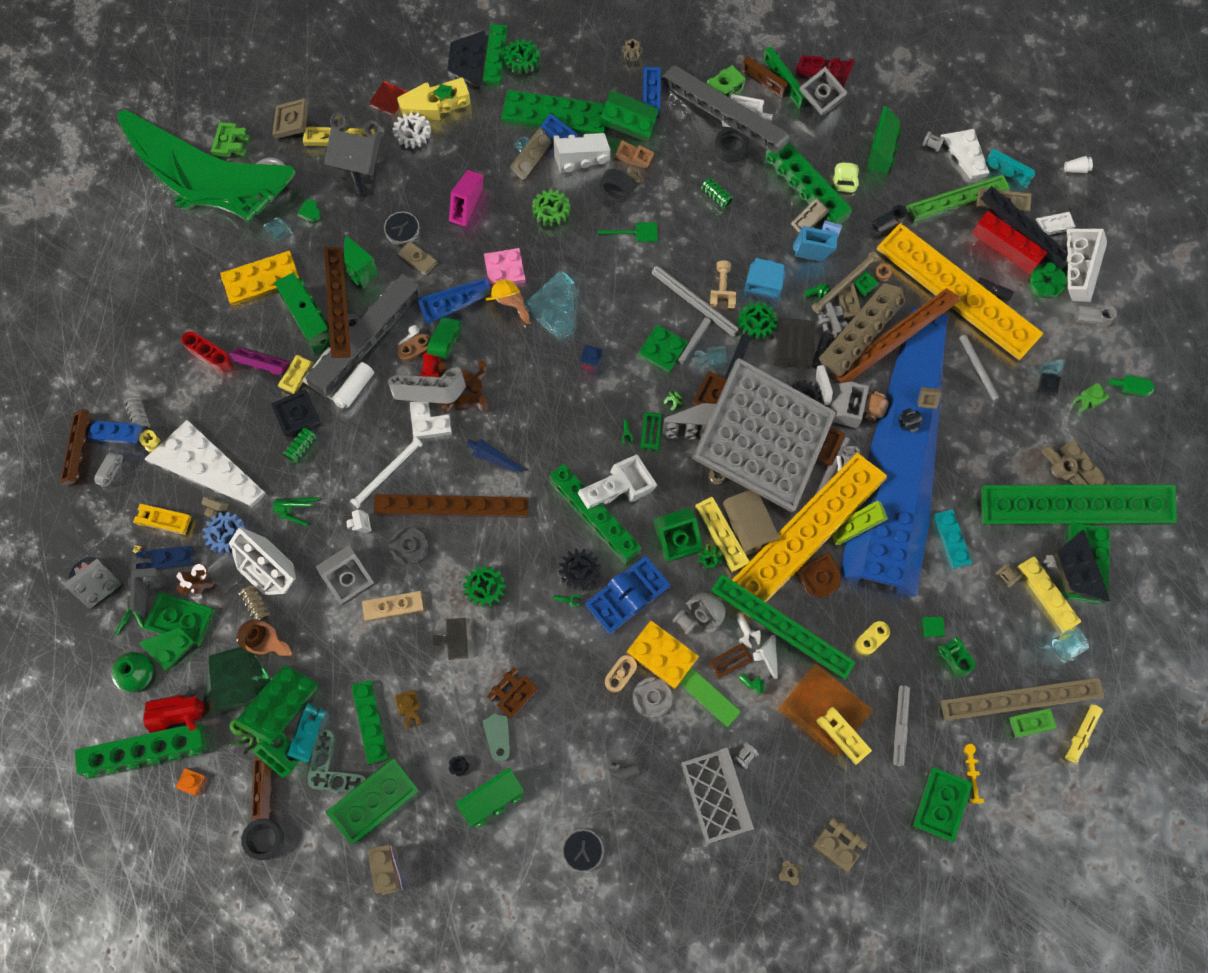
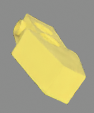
(424, 102)

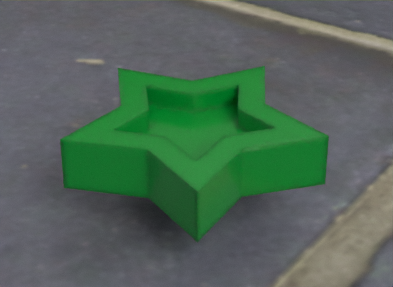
(443, 92)

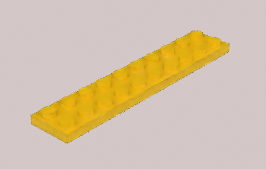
(975, 303)
(810, 528)

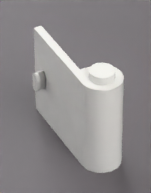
(351, 385)

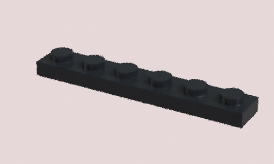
(1025, 226)

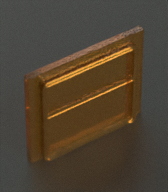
(814, 697)

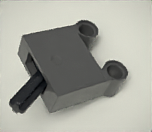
(353, 151)

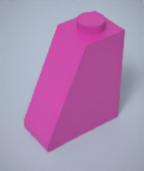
(465, 196)

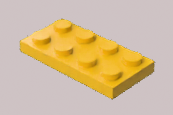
(257, 278)

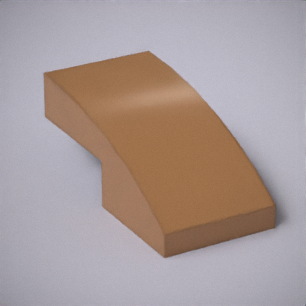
(635, 156)

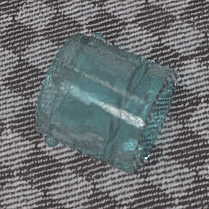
(1070, 644)

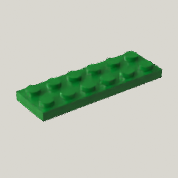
(533, 109)

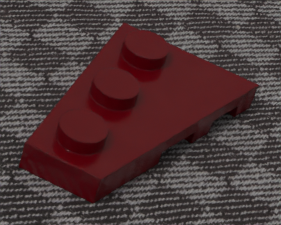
(812, 65)

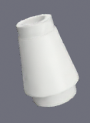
(1079, 165)

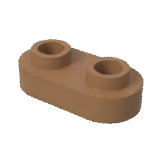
(415, 348)

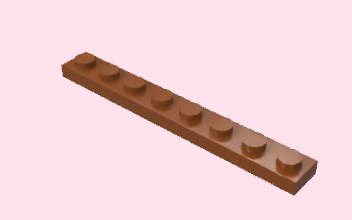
(899, 334)

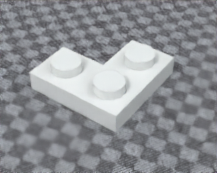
(426, 426)

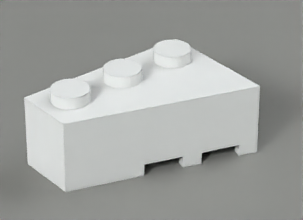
(581, 152)

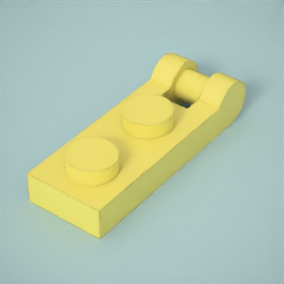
(844, 736)

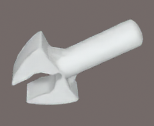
(747, 631)

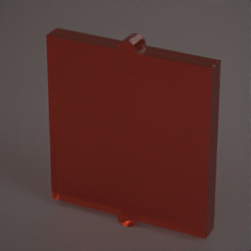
(386, 98)

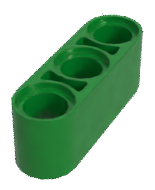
(444, 337)

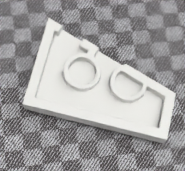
(968, 152)

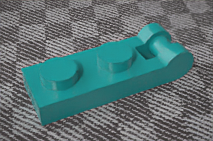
(1010, 167)
(306, 733)

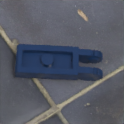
(166, 558)

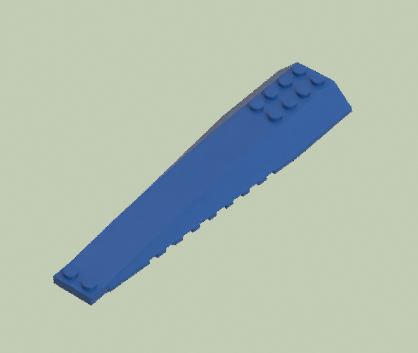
(895, 548)

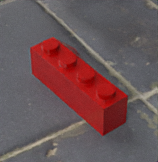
(1008, 242)

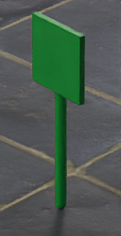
(644, 232)

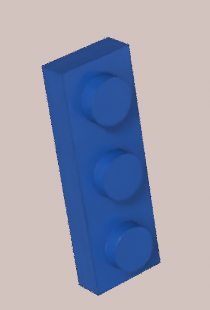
(652, 86)
(114, 432)

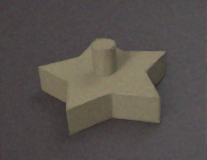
(635, 175)

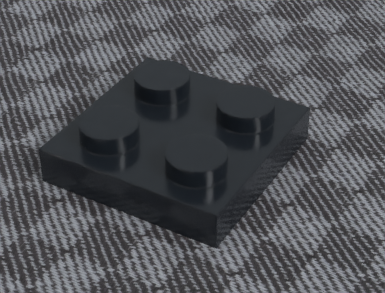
(295, 413)

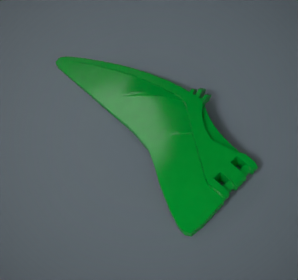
(200, 177)

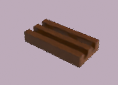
(716, 669)

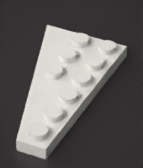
(200, 461)

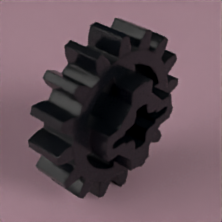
(587, 568)

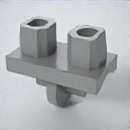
(829, 321)

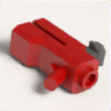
(172, 710)

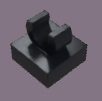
(1049, 384)

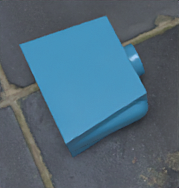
(814, 244)
(765, 278)

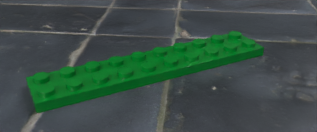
(1078, 504)

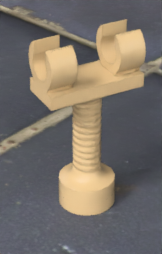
(723, 268)

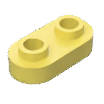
(873, 637)

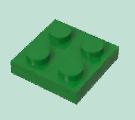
(662, 348)

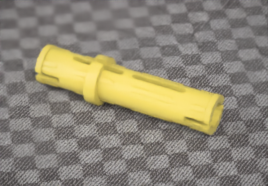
(1080, 741)

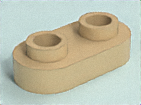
(620, 674)

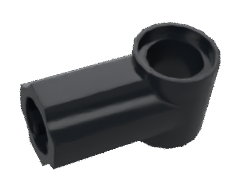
(889, 220)

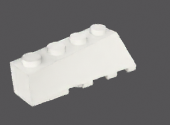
(1084, 261)

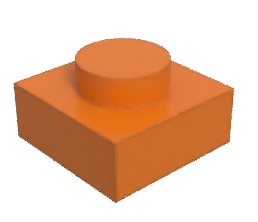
(190, 782)

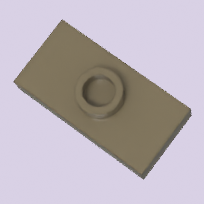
(810, 215)
(417, 258)

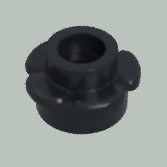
(463, 766)

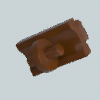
(194, 581)

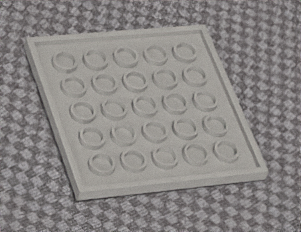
(764, 435)

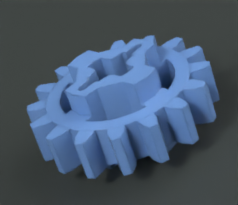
(221, 526)

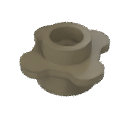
(784, 875)

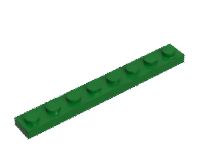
(783, 626)

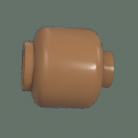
(875, 406)

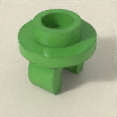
(677, 399)

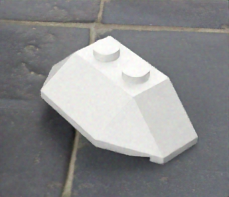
(261, 562)

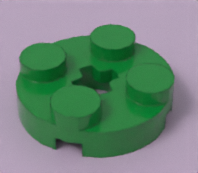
(1050, 272)

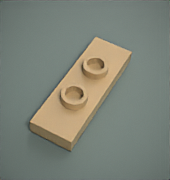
(392, 606)

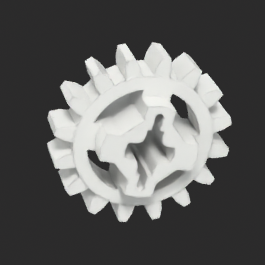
(412, 130)

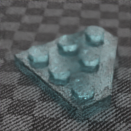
(554, 305)

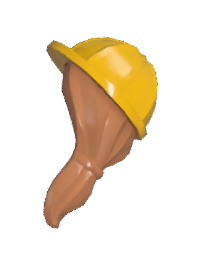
(508, 294)

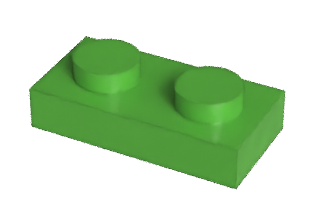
(1032, 723)

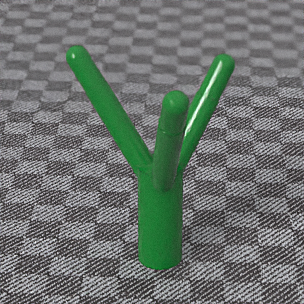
(125, 619)

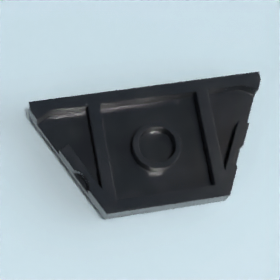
(467, 58)
(1080, 569)

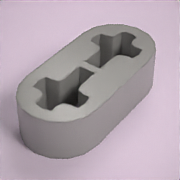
(108, 469)

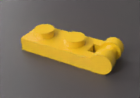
(162, 519)

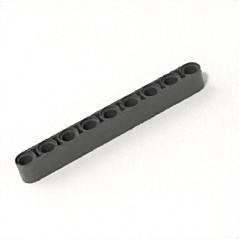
(725, 109)

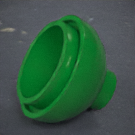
(139, 675)

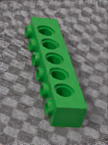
(816, 183)
(596, 517)
(87, 757)

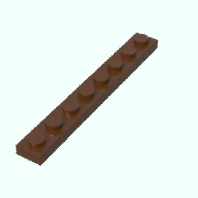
(336, 303)
(451, 505)

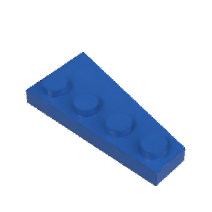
(450, 300)

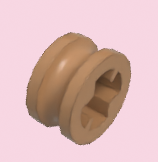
(888, 270)

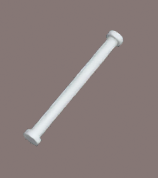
(386, 472)

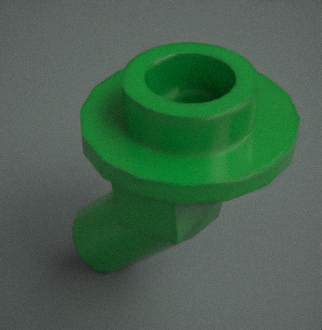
(821, 290)
(756, 685)

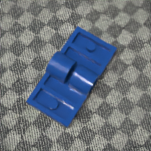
(627, 595)

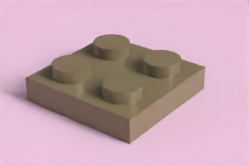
(290, 118)

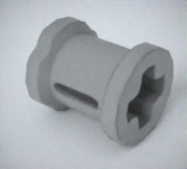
(933, 141)
(685, 621)
(745, 755)

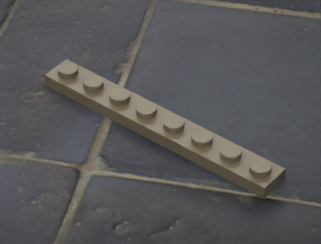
(1022, 699)

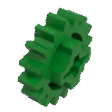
(521, 56)
(765, 318)
(491, 583)

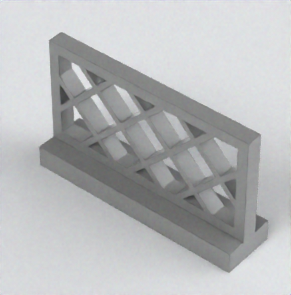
(735, 791)

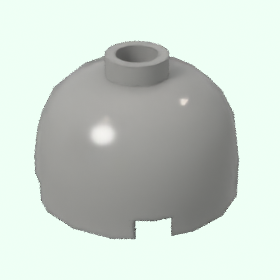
(707, 610)

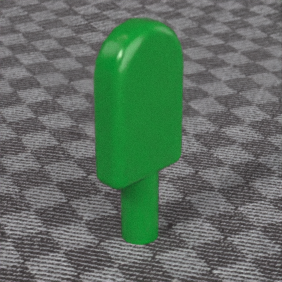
(1134, 385)

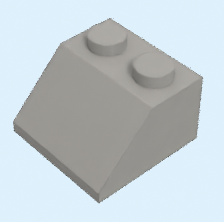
(823, 91)
(344, 574)

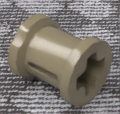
(1008, 575)

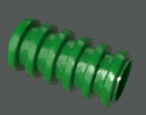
(716, 192)
(299, 445)

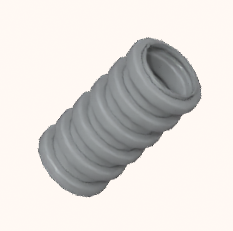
(137, 412)

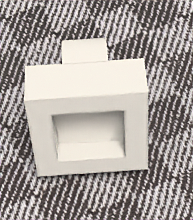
(359, 522)

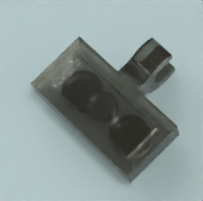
(455, 639)

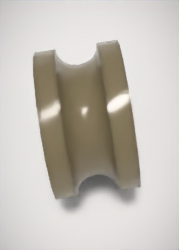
(716, 481)

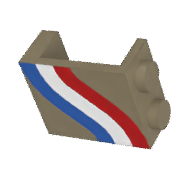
(385, 869)

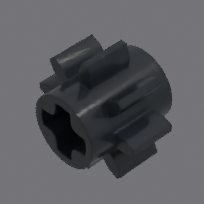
(910, 420)

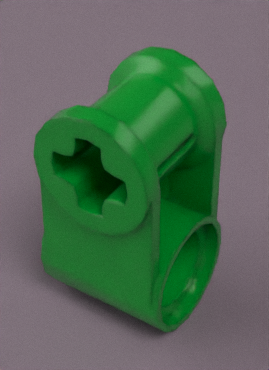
(957, 655)

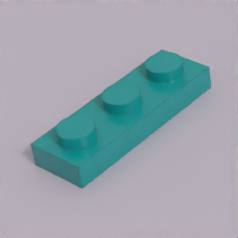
(952, 539)

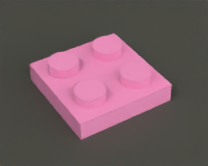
(504, 265)

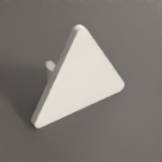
(768, 654)

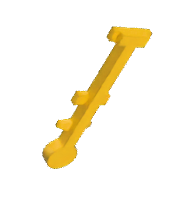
(970, 750)

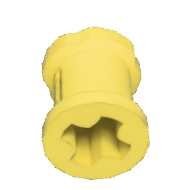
(149, 440)

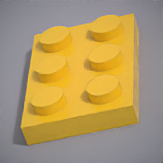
(662, 654)

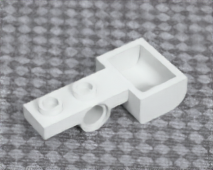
(627, 477)

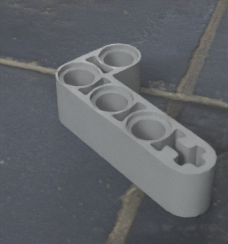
(428, 389)

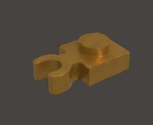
(408, 705)

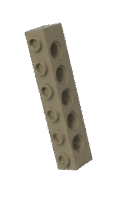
(862, 329)

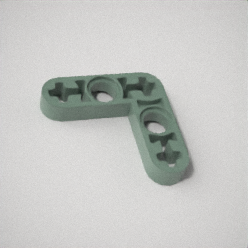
(324, 770)

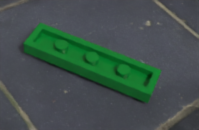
(494, 55)
(780, 69)
(369, 722)

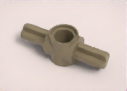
(1063, 466)

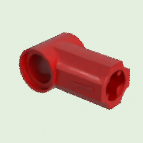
(430, 366)

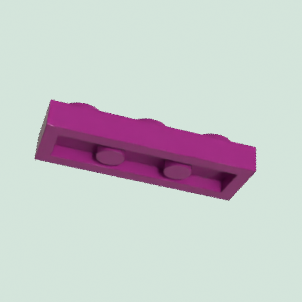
(259, 360)

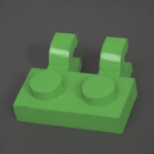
(225, 137)

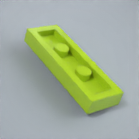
(860, 522)

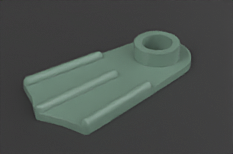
(497, 735)

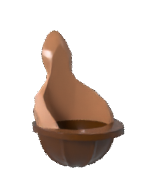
(261, 638)

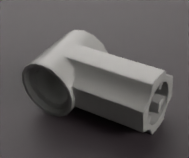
(1094, 315)

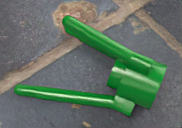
(286, 505)

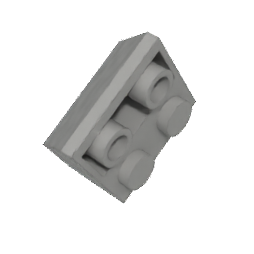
(848, 403)

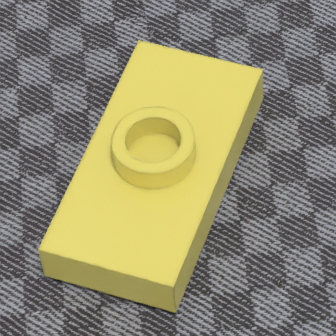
(295, 373)

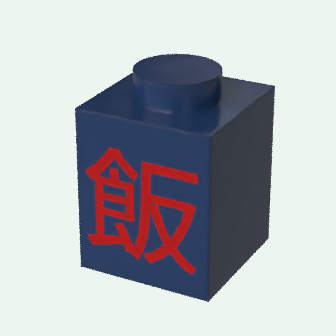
(591, 359)

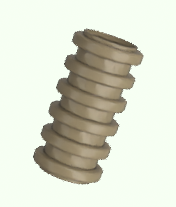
(254, 602)

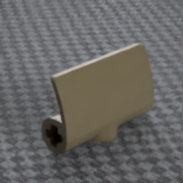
(750, 521)

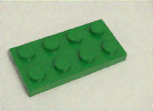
(1100, 544)
(277, 704)
(372, 801)

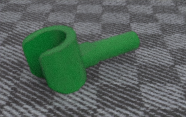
(626, 431)
(568, 599)

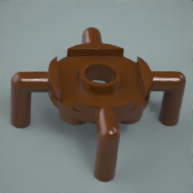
(474, 396)

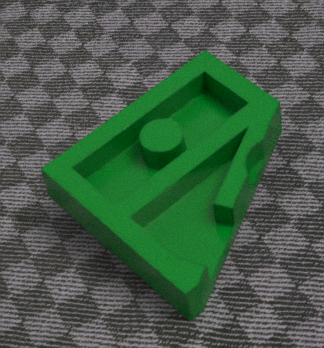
(168, 647)

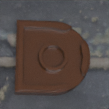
(820, 576)

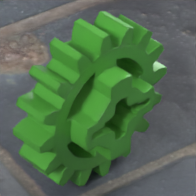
(551, 205)

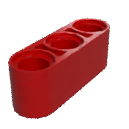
(202, 345)

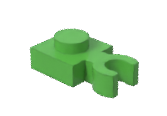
(1092, 396)

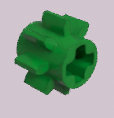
(710, 556)

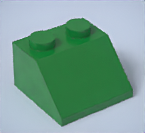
(359, 264)
(678, 534)

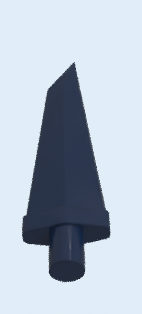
(488, 453)

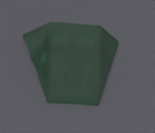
(232, 680)

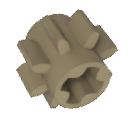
(632, 49)

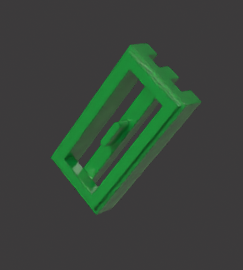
(650, 446)

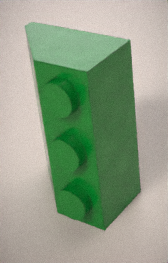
(628, 116)
(885, 142)
(490, 798)

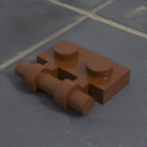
(517, 696)

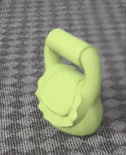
(846, 172)

